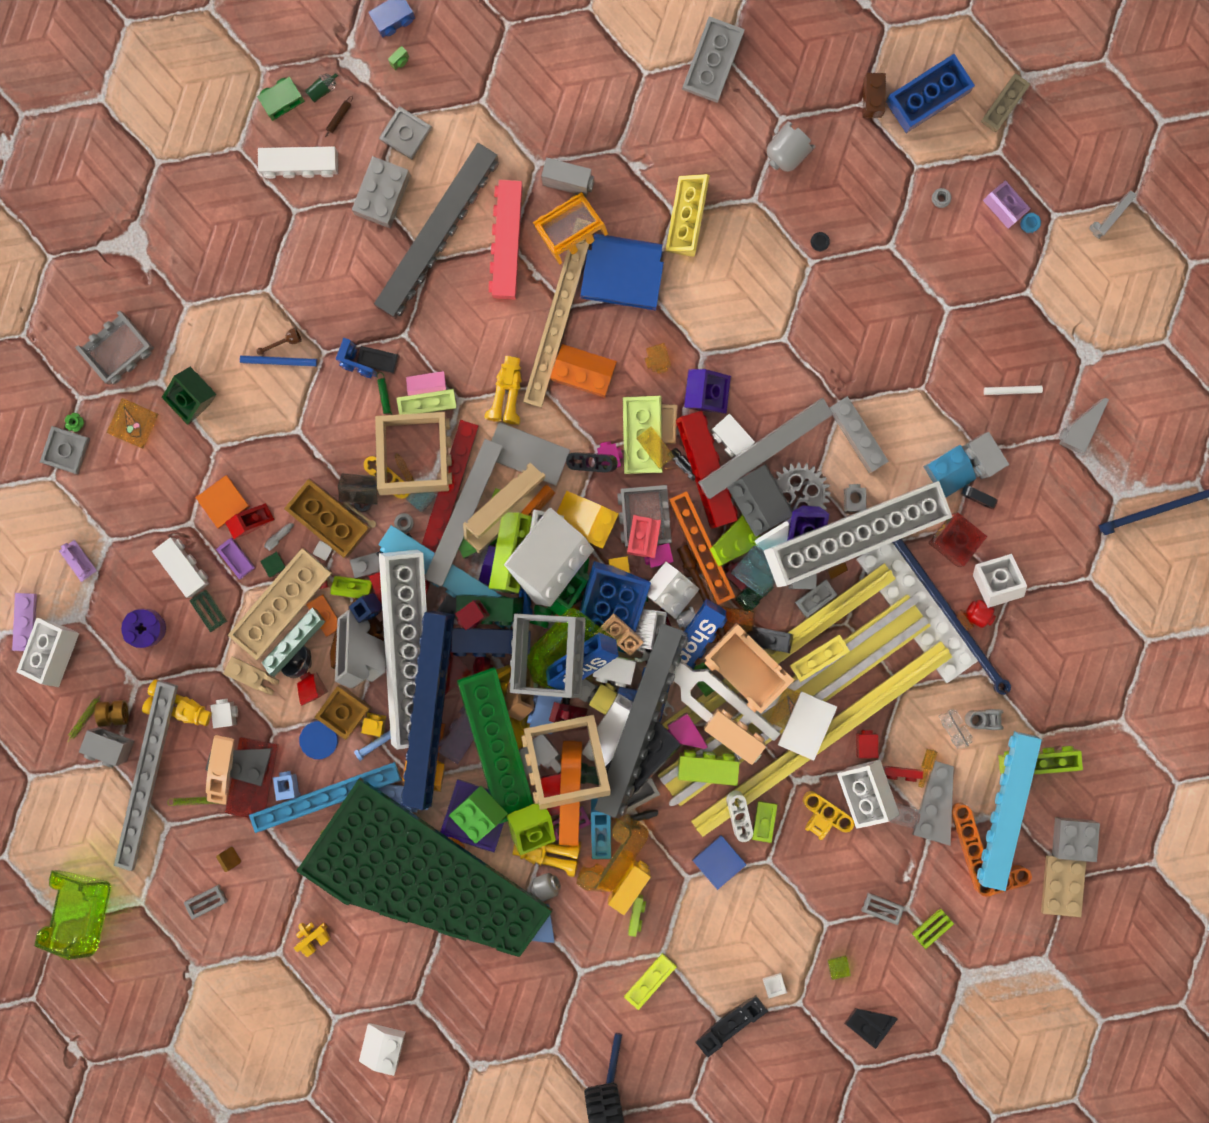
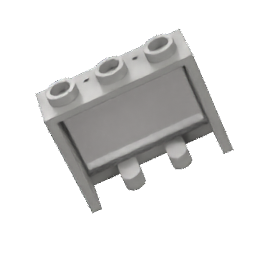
(115, 349)
(645, 502)

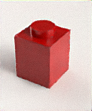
(867, 744)

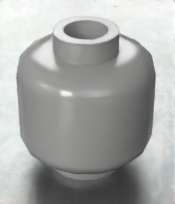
(545, 887)

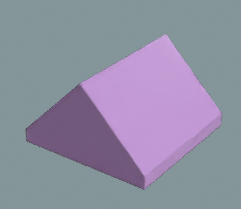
(1006, 204)

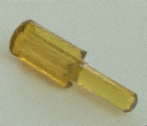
(927, 765)

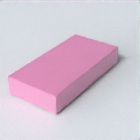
(426, 383)

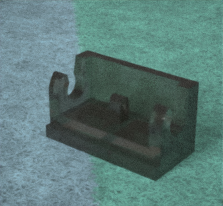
(358, 489)

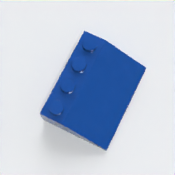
(614, 592)

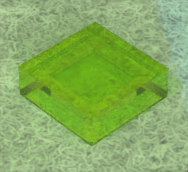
(838, 967)

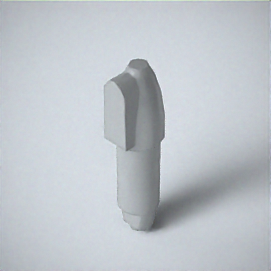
(274, 540)

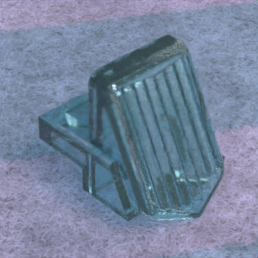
(755, 571)

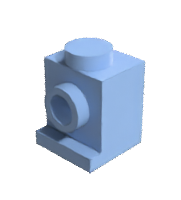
(281, 790)

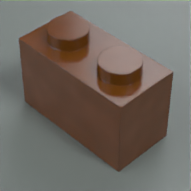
(874, 95)

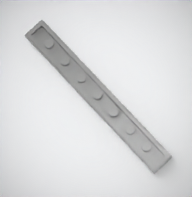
(765, 448)
(463, 512)

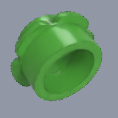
(79, 422)

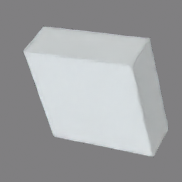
(774, 985)

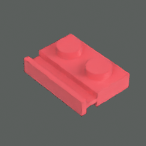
(643, 536)

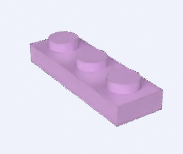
(23, 619)

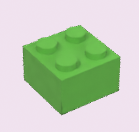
(478, 814)

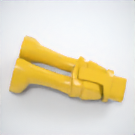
(509, 380)
(186, 710)
(539, 856)

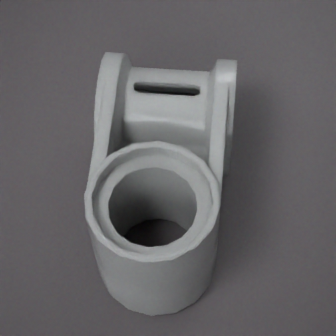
(988, 719)

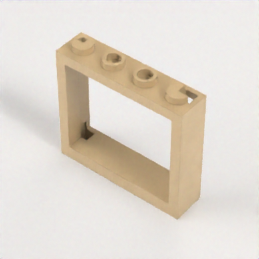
(381, 454)
(572, 797)

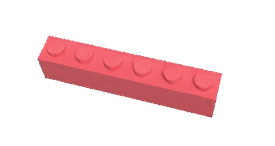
(506, 239)

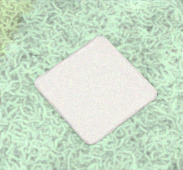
(322, 550)

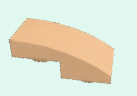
(624, 635)

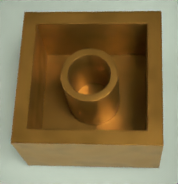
(343, 712)

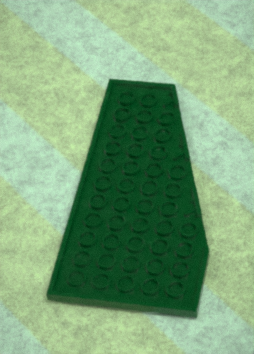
(411, 872)

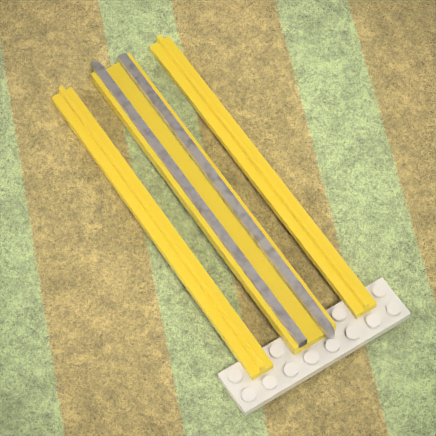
(909, 616)

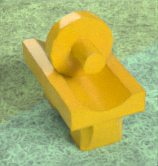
(305, 944)

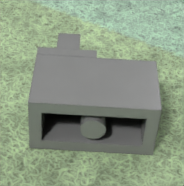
(545, 754)

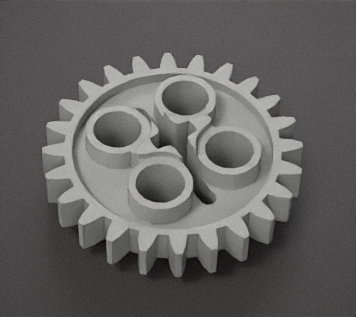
(803, 472)

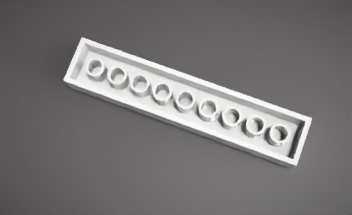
(857, 534)
(403, 611)

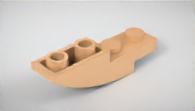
(219, 769)

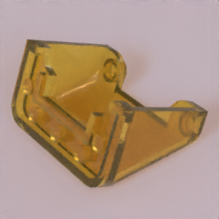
(632, 838)

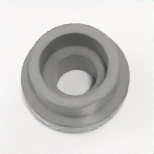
(941, 192)
(397, 522)

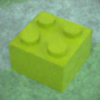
(531, 828)

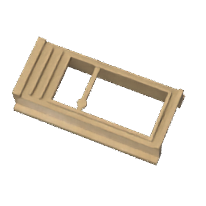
(514, 497)

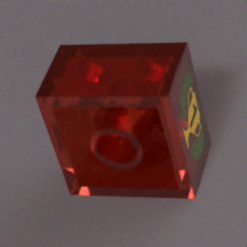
(957, 539)

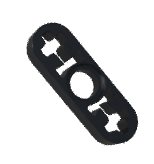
(598, 458)

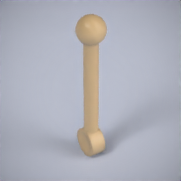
(371, 523)

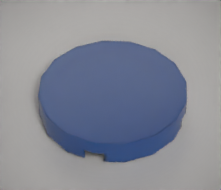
(318, 740)

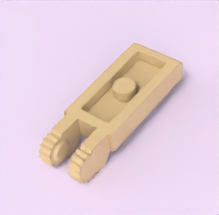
(249, 675)

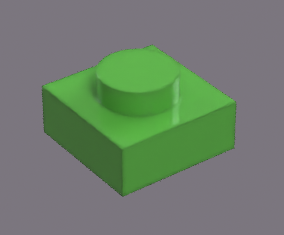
(398, 58)

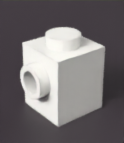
(224, 713)

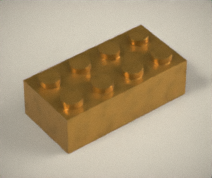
(327, 518)

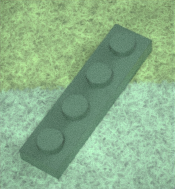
(293, 642)

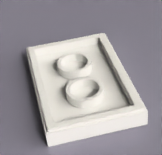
(807, 725)

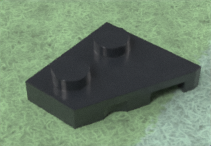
(870, 1025)

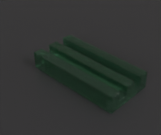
(217, 623)

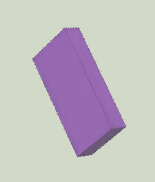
(235, 558)

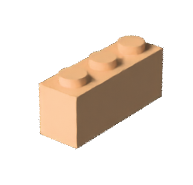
(735, 735)

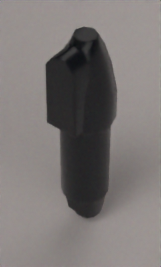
(645, 815)

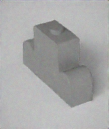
(357, 653)

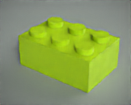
(708, 767)

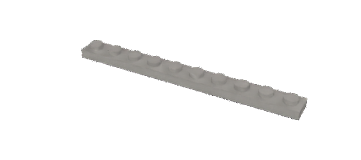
(145, 775)

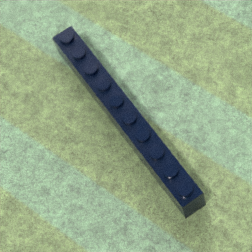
(427, 709)

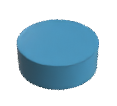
(1030, 223)

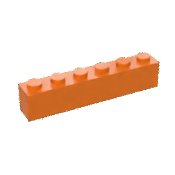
(700, 547)

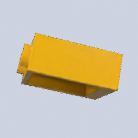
(629, 887)

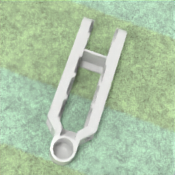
(687, 678)

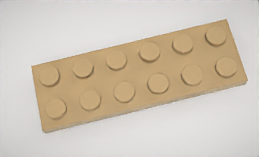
(280, 604)

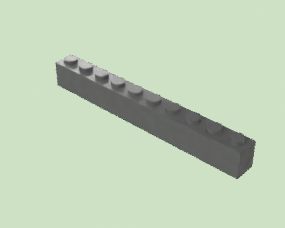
(437, 230)
(641, 720)

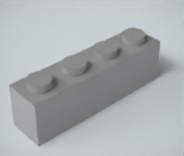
(858, 435)

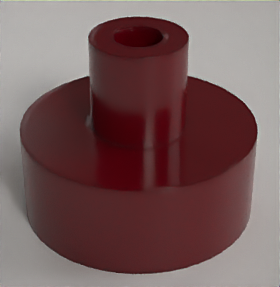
(481, 664)

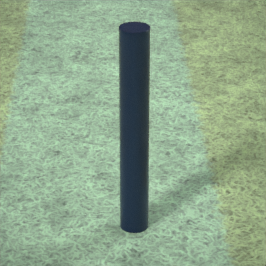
(614, 1058)

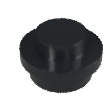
(820, 241)

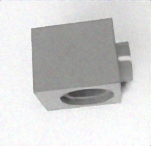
(849, 506)

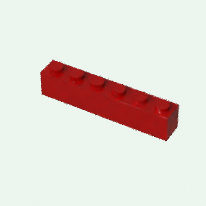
(704, 461)

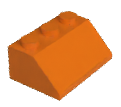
(583, 370)

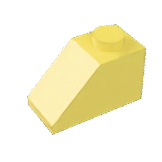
(603, 698)

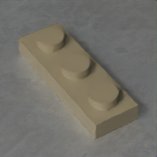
(1005, 102)

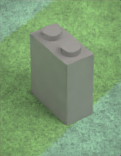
(567, 177)

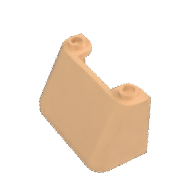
(748, 668)

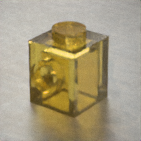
(657, 358)

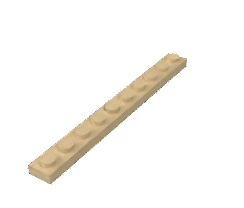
(555, 325)

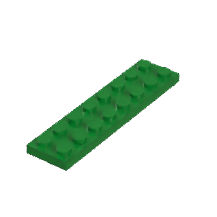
(495, 740)

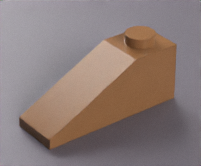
(520, 704)

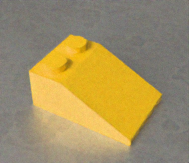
(588, 518)

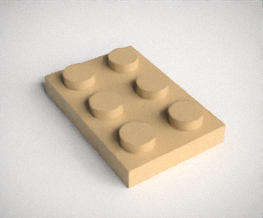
(1063, 887)

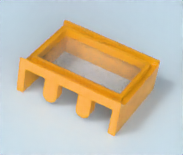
(569, 225)

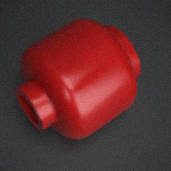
(980, 614)

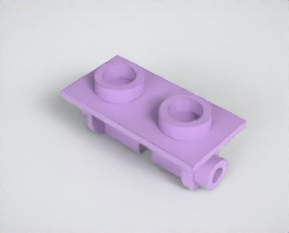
(77, 560)

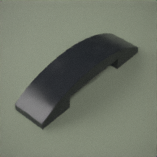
(731, 1024)

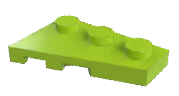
(734, 542)

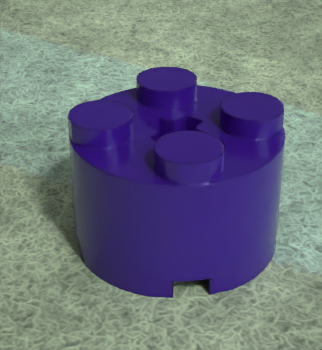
(135, 635)

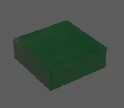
(273, 564)

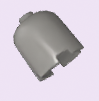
(789, 148)

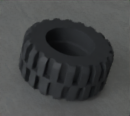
(603, 1104)

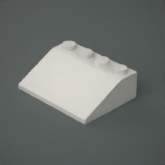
(548, 558)

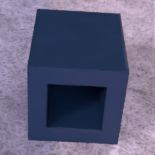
(366, 607)

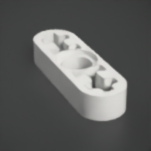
(745, 821)

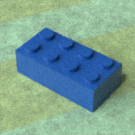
(930, 93)

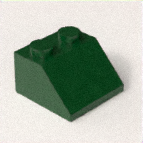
(188, 395)

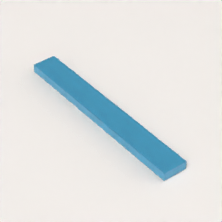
(321, 798)

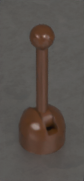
(292, 337)

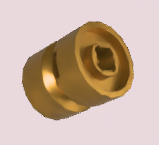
(110, 713)

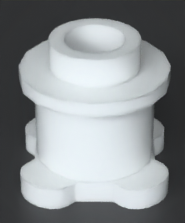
(685, 618)

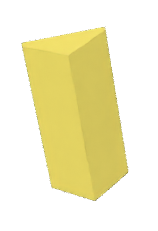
(687, 214)

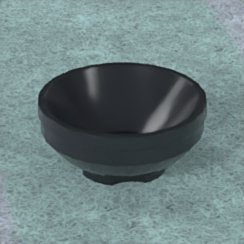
(292, 668)

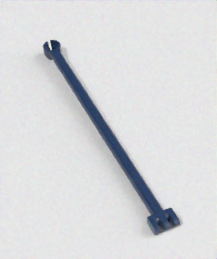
(1108, 527)
(952, 617)

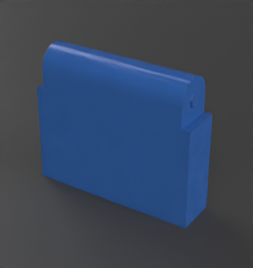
(623, 272)

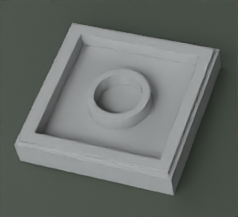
(405, 133)
(64, 450)

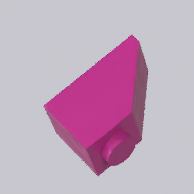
(686, 732)

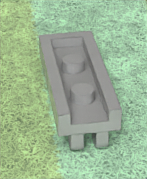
(1100, 229)

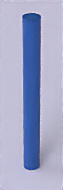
(278, 361)

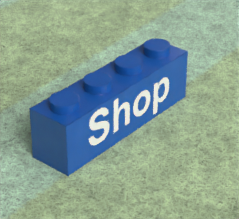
(702, 630)
(597, 653)

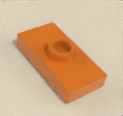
(327, 613)

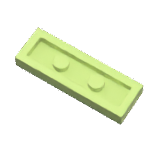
(427, 402)

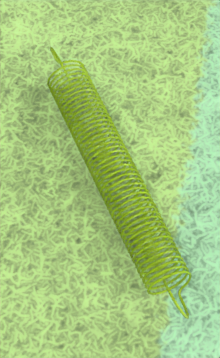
(80, 719)
(177, 801)

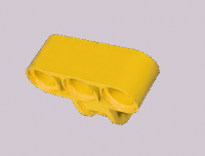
(825, 822)

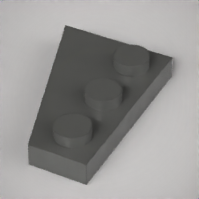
(249, 765)

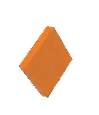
(222, 501)

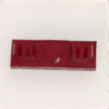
(564, 712)

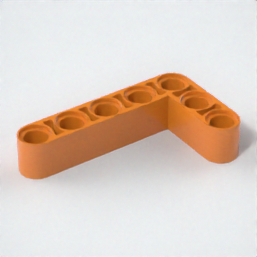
(570, 782)
(975, 858)

